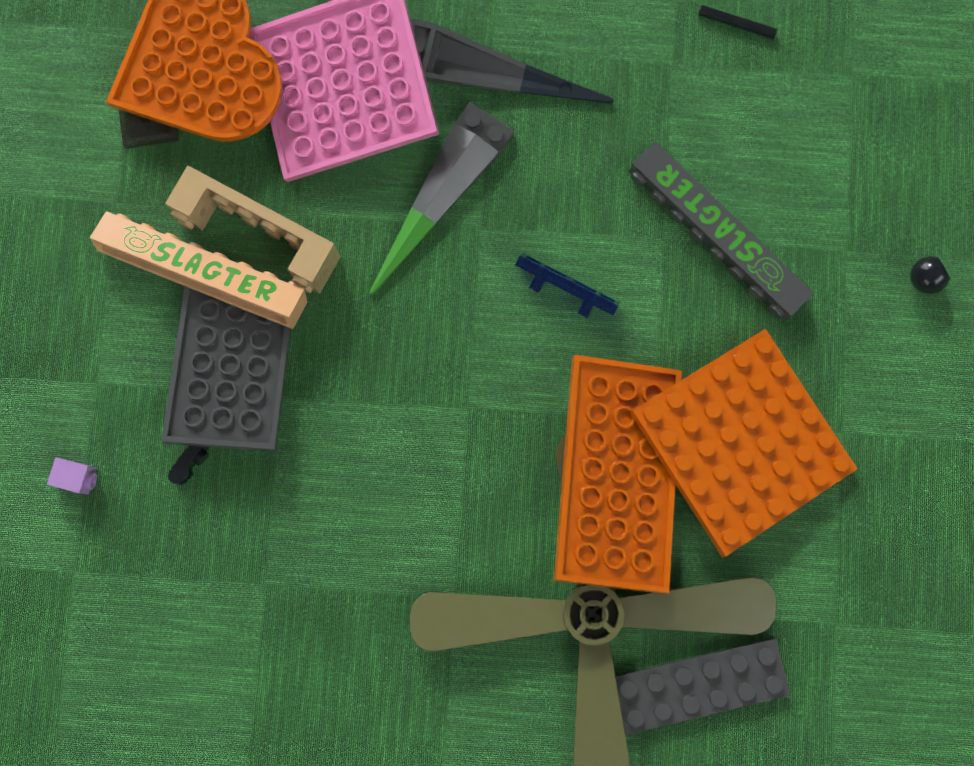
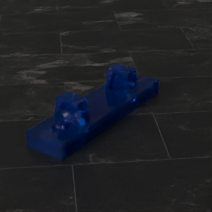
(546, 273)

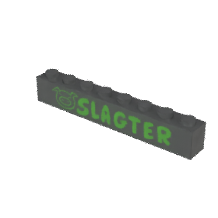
(720, 232)

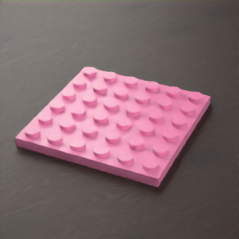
(346, 83)

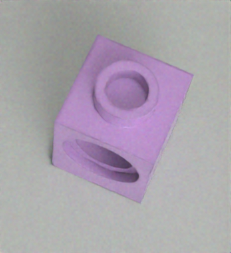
(72, 476)

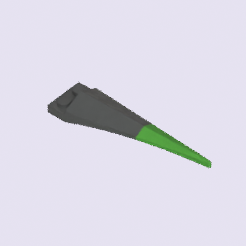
(465, 155)

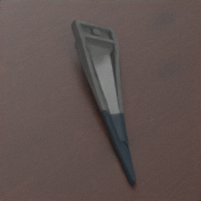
(462, 62)

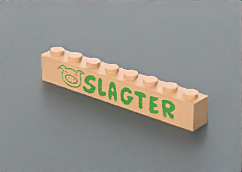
(200, 269)

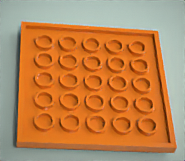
(743, 442)

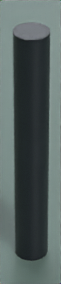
(737, 21)

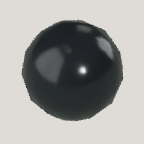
(929, 275)

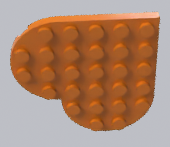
(198, 70)

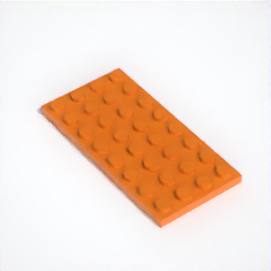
(614, 487)

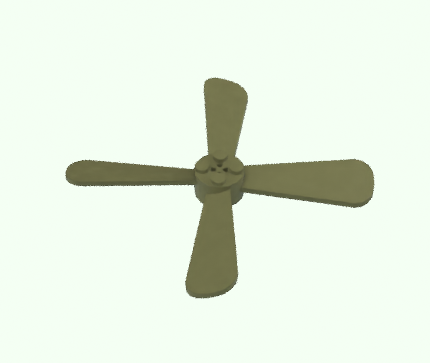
(463, 620)

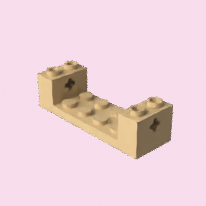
(199, 195)

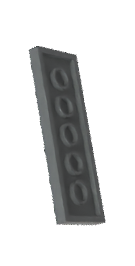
(701, 686)

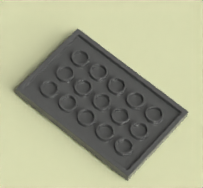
(225, 377)

